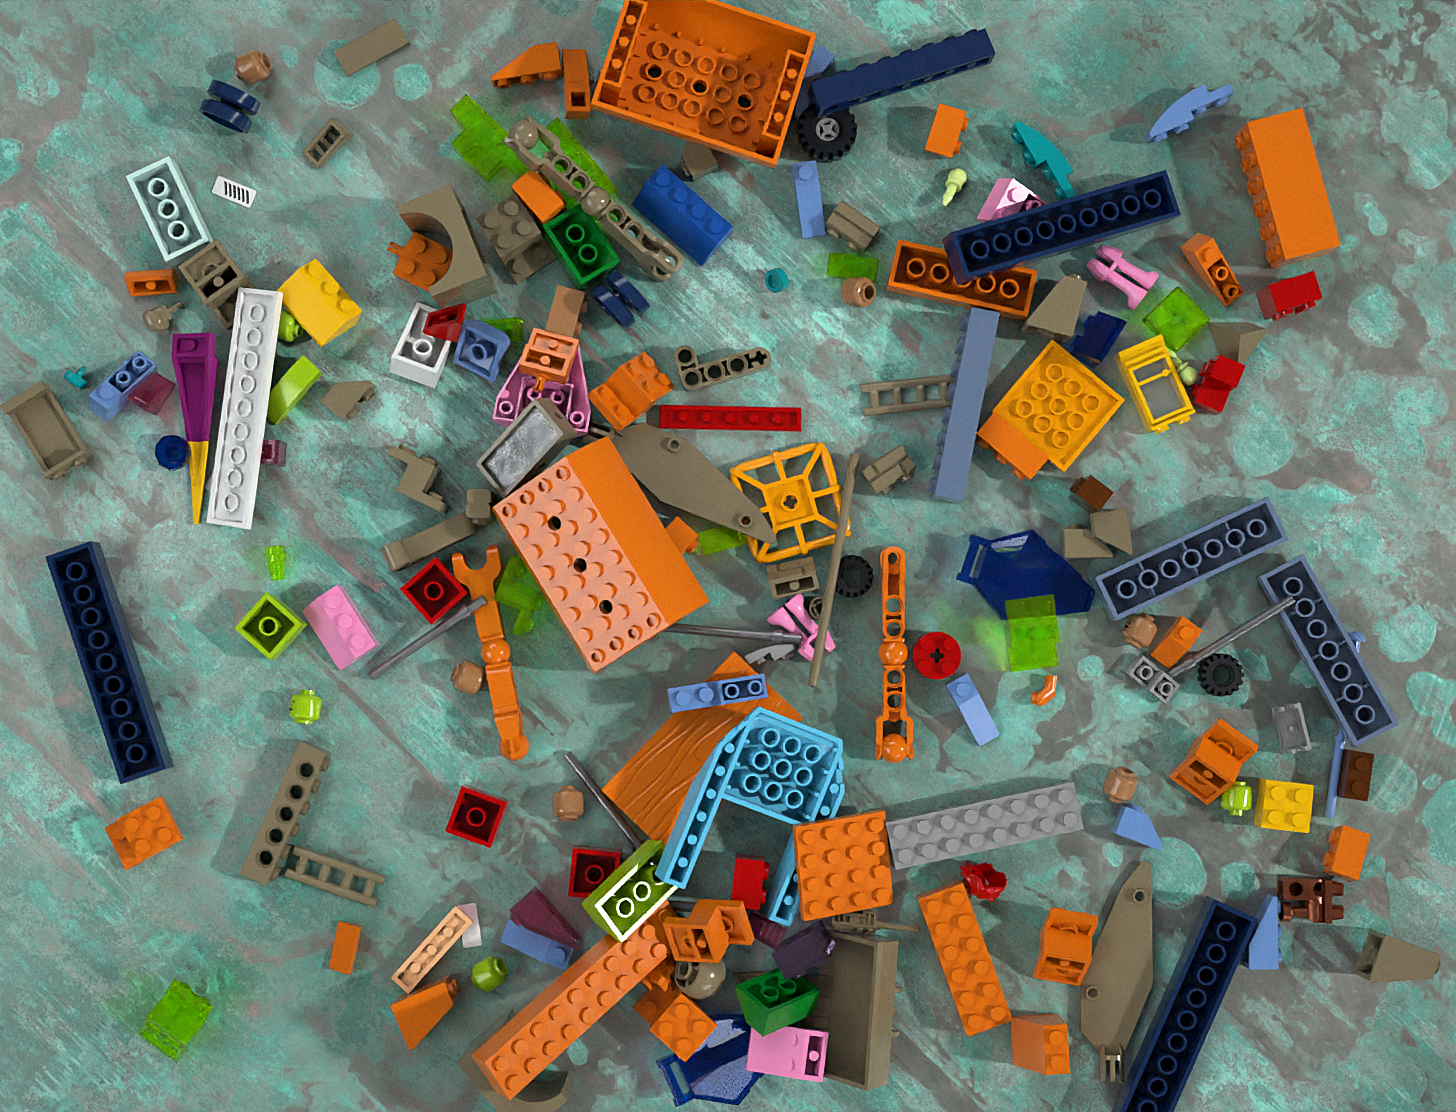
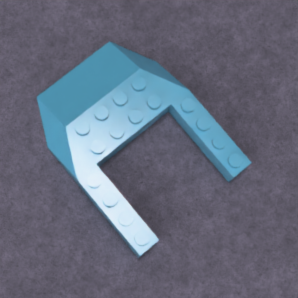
(770, 768)

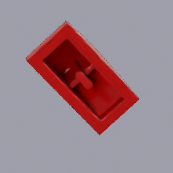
(446, 323)

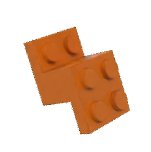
(631, 391)
(1213, 761)
(144, 832)
(708, 930)
(1065, 946)
(675, 1019)

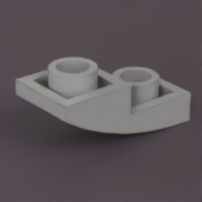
(779, 652)
(1152, 679)

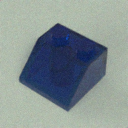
(1097, 338)

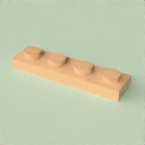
(432, 949)

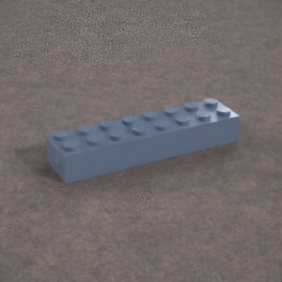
(965, 405)
(1189, 559)
(1328, 652)

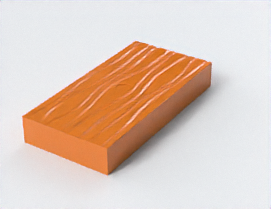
(661, 772)

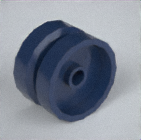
(229, 106)
(618, 301)

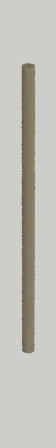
(833, 570)

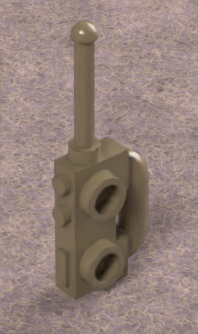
(866, 923)

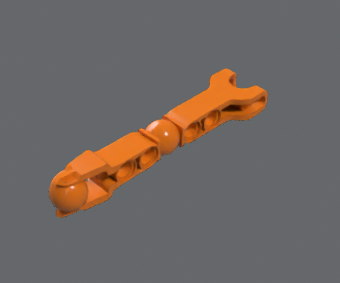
(495, 651)
(893, 655)

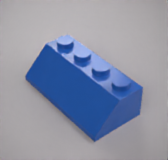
(682, 215)

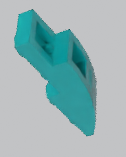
(1041, 152)

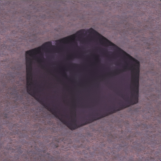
(804, 950)

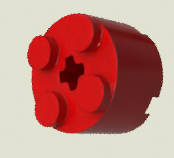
(945, 665)

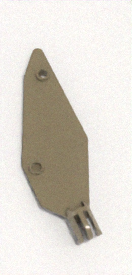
(683, 477)
(1119, 973)

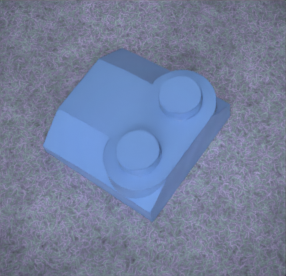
(481, 348)

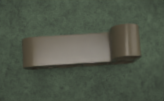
(723, 364)
(428, 542)

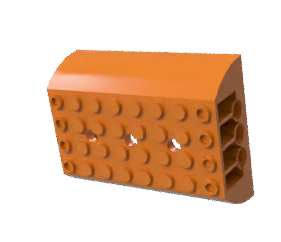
(713, 45)
(619, 538)

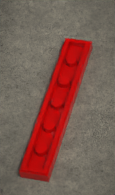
(730, 418)

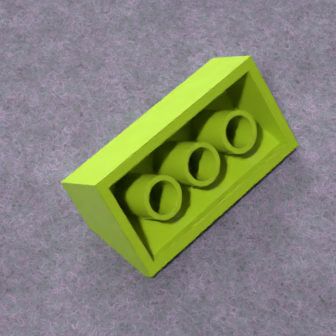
(630, 893)

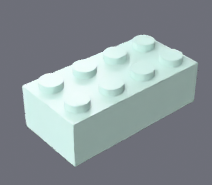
(170, 210)

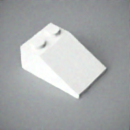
(417, 354)

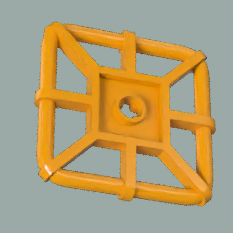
(799, 489)

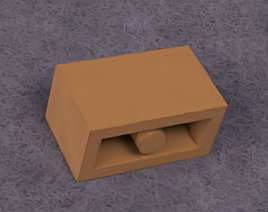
(567, 311)

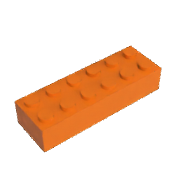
(927, 274)
(964, 958)

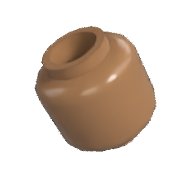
(252, 66)
(858, 292)
(1139, 630)
(468, 677)
(1120, 784)
(568, 804)

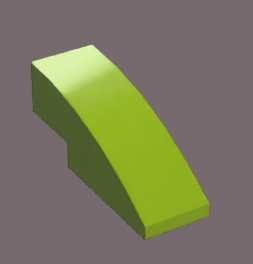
(292, 388)

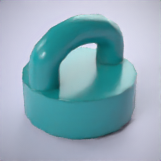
(776, 280)
(75, 378)

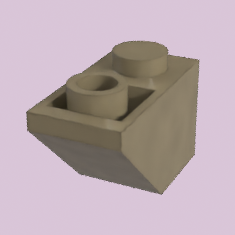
(347, 397)

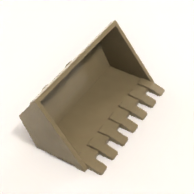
(857, 1008)

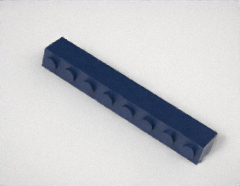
(900, 72)

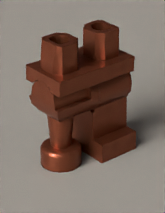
(1316, 898)

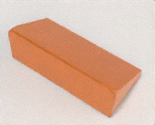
(345, 947)

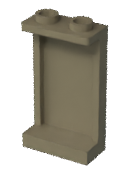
(47, 430)

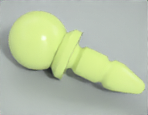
(955, 181)
(1187, 374)

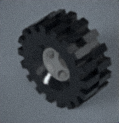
(814, 141)

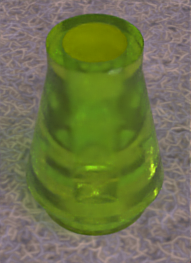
(276, 561)

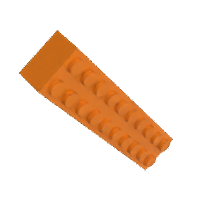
(572, 1005)

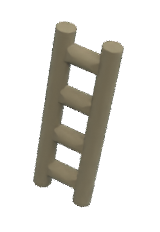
(896, 386)
(348, 869)

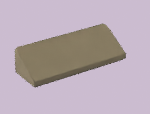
(371, 47)

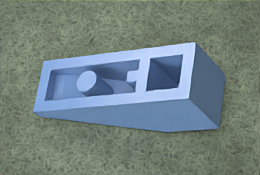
(808, 199)
(972, 709)
(536, 945)

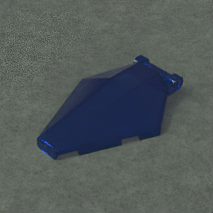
(1023, 568)
(716, 1067)

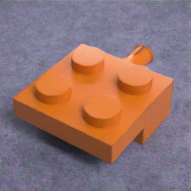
(421, 261)
(548, 357)

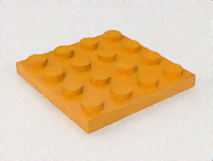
(1058, 405)

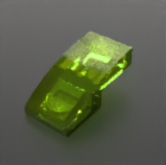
(720, 539)

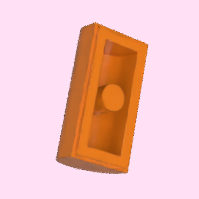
(152, 282)

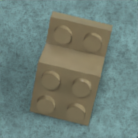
(516, 238)
(216, 280)
(419, 478)

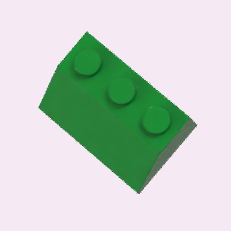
(580, 247)
(774, 1002)

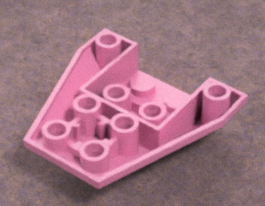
(568, 398)

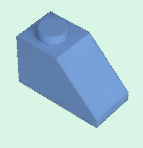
(1136, 826)

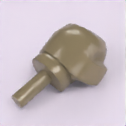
(159, 317)

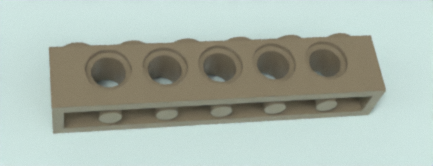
(254, 865)

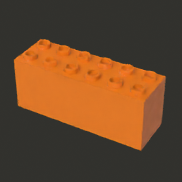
(1286, 188)

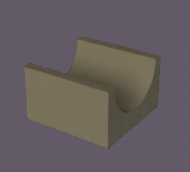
(468, 274)
(534, 1097)

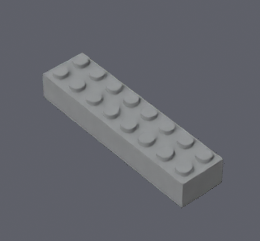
(983, 824)

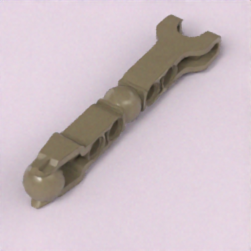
(594, 200)

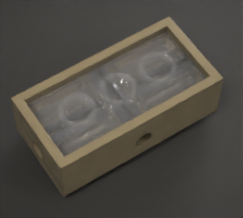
(526, 446)

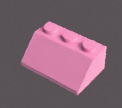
(340, 627)

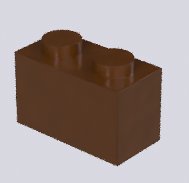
(1090, 494)
(1355, 775)

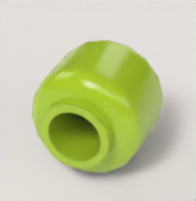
(289, 327)
(305, 707)
(1237, 798)
(489, 973)

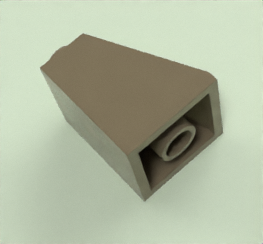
(1058, 311)
(1393, 959)

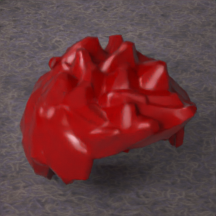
(983, 880)

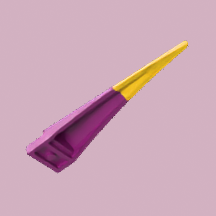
(196, 375)

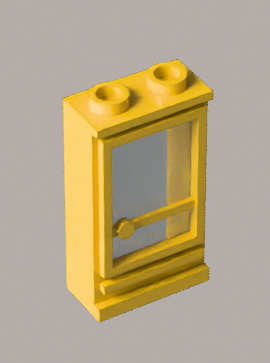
(1154, 385)

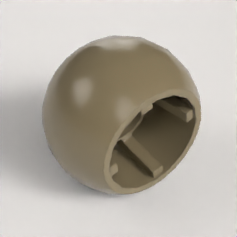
(699, 979)

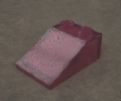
(540, 916)

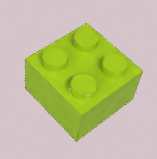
(271, 626)

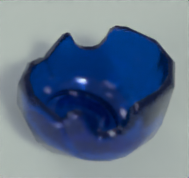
(172, 452)

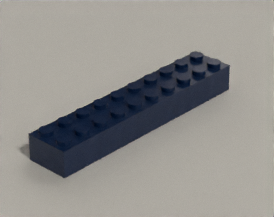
(1060, 227)
(109, 662)
(1186, 1009)

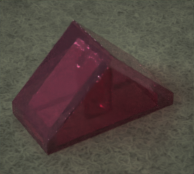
(152, 393)
(273, 453)

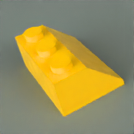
(319, 303)

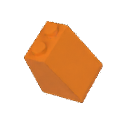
(424, 1007)
(1040, 1043)

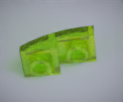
(847, 265)

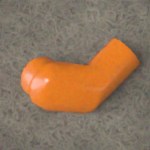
(1047, 693)

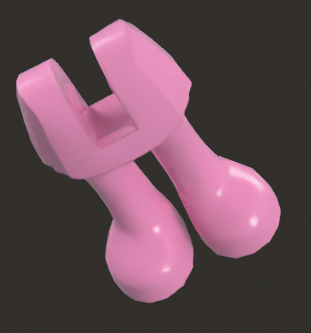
(1113, 257)
(782, 618)

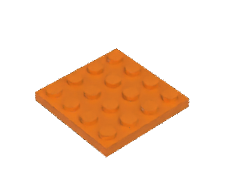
(842, 864)

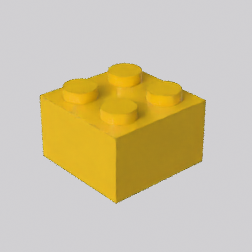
(1283, 805)

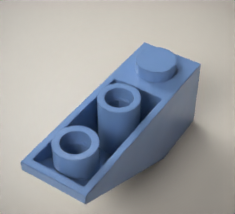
(113, 392)
(1262, 947)

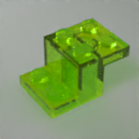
(519, 596)
(1031, 633)
(176, 1020)

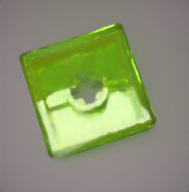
(1190, 314)

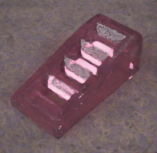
(764, 928)

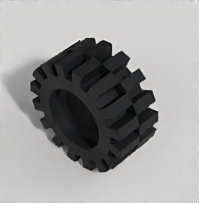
(866, 576)
(1233, 668)

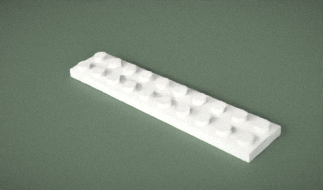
(244, 407)

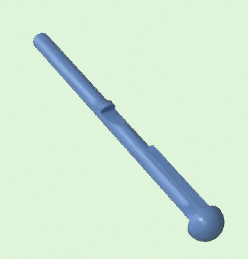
(1356, 637)

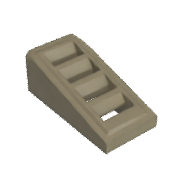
(321, 137)

